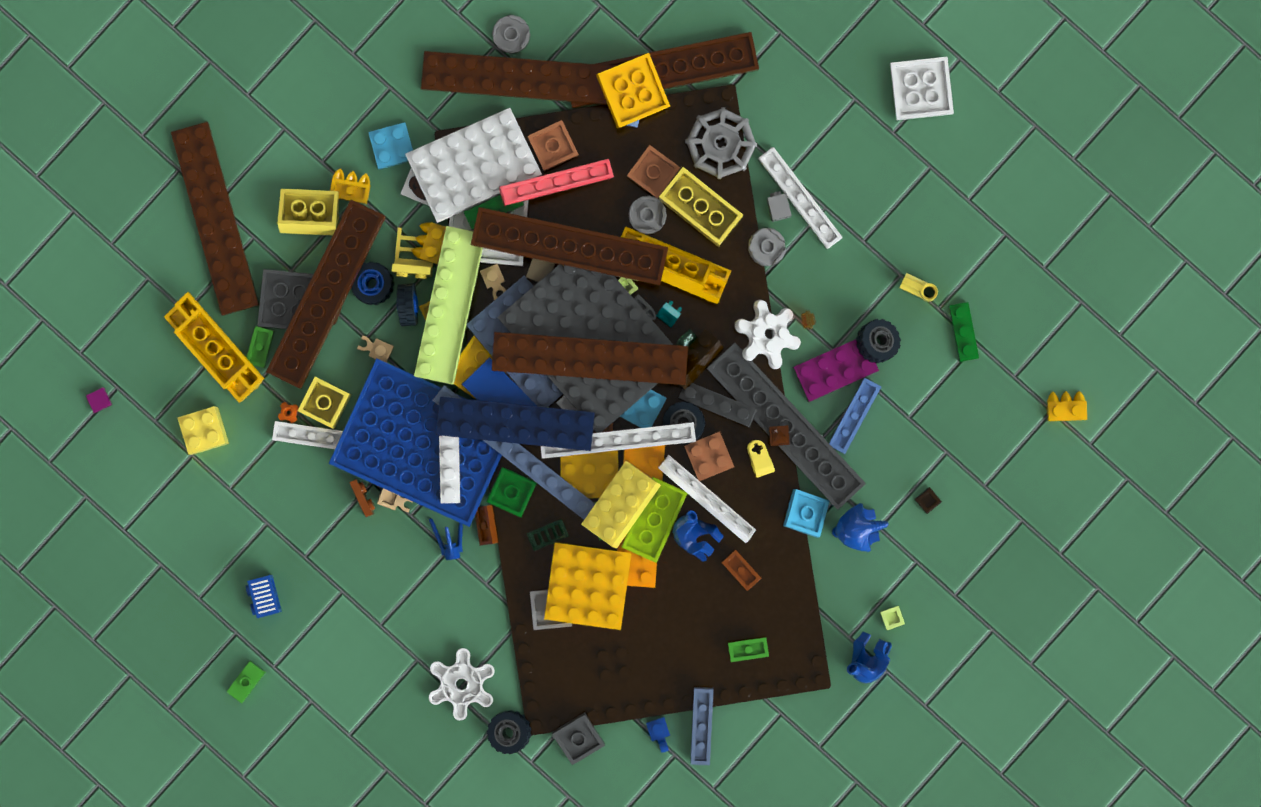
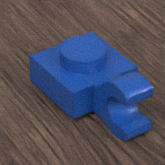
(658, 731)

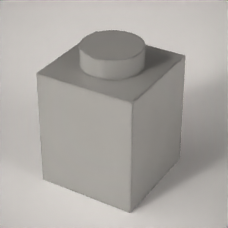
(778, 206)

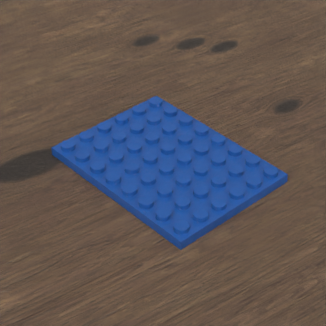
(397, 448)

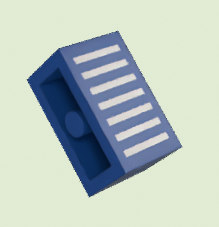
(263, 596)

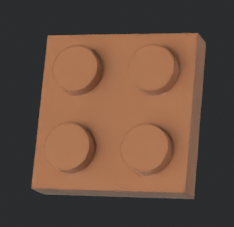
(553, 145)
(653, 171)
(709, 456)

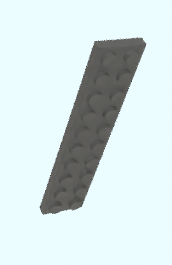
(807, 446)

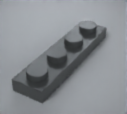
(718, 404)

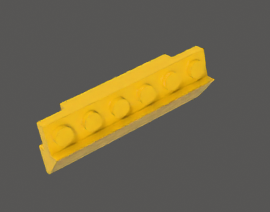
(687, 270)
(213, 348)

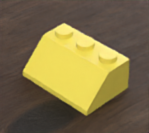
(308, 212)

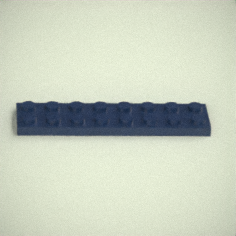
(515, 423)

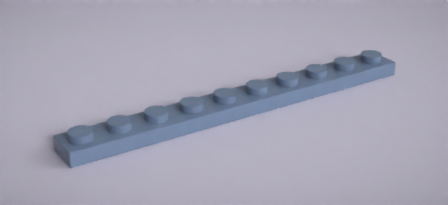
(536, 470)

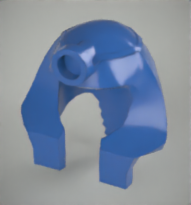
(688, 529)
(856, 529)
(868, 668)

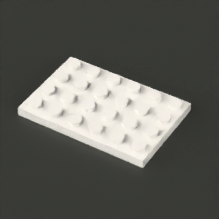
(472, 164)

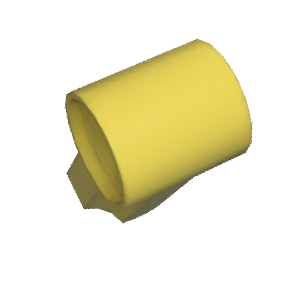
(916, 287)

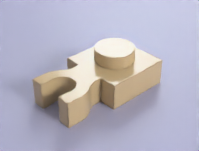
(493, 278)
(378, 349)
(392, 500)

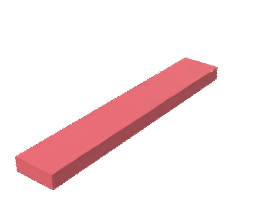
(556, 182)

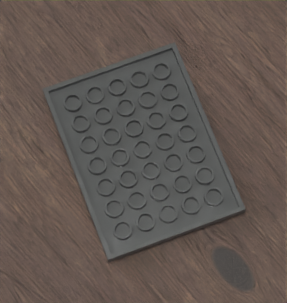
(589, 307)

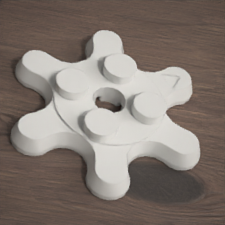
(756, 333)
(461, 670)

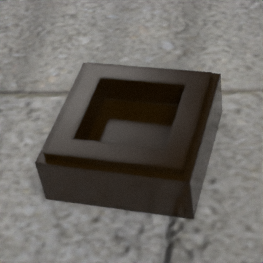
(928, 500)

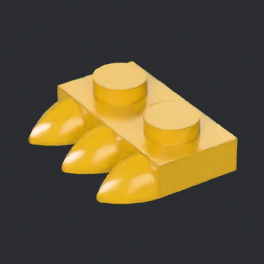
(349, 188)
(431, 242)
(1066, 409)

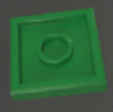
(511, 492)

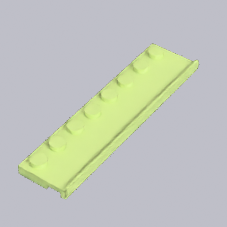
(449, 307)

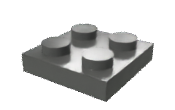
(578, 738)

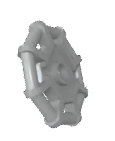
(726, 152)

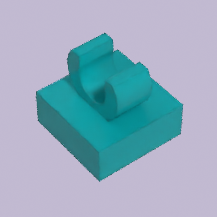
(669, 314)

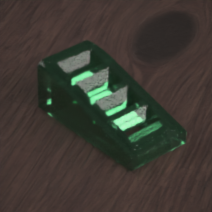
(687, 339)
(560, 523)

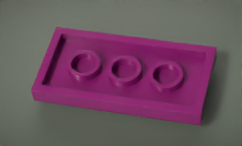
(833, 370)

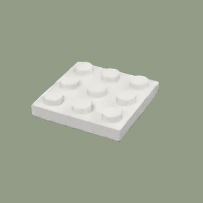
(921, 88)

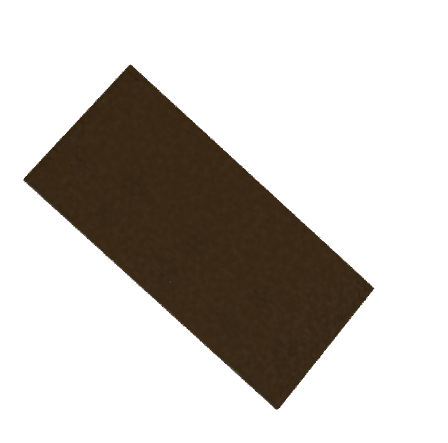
(682, 627)

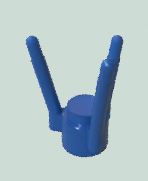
(450, 550)

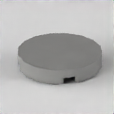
(511, 34)
(647, 215)
(767, 247)

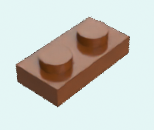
(366, 504)
(486, 525)
(741, 570)

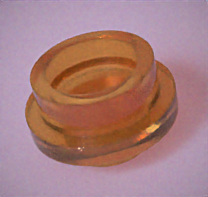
(808, 319)

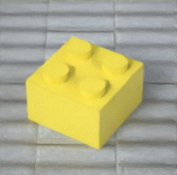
(324, 402)
(203, 430)

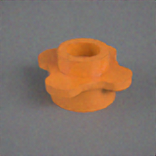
(293, 412)

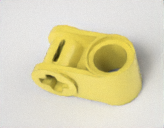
(760, 462)

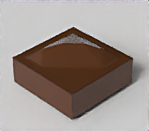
(779, 435)

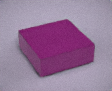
(99, 400)

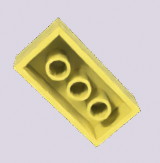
(700, 206)
(621, 504)

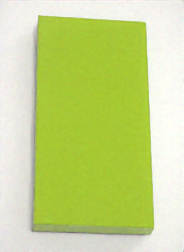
(655, 522)

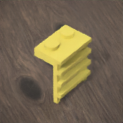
(405, 267)

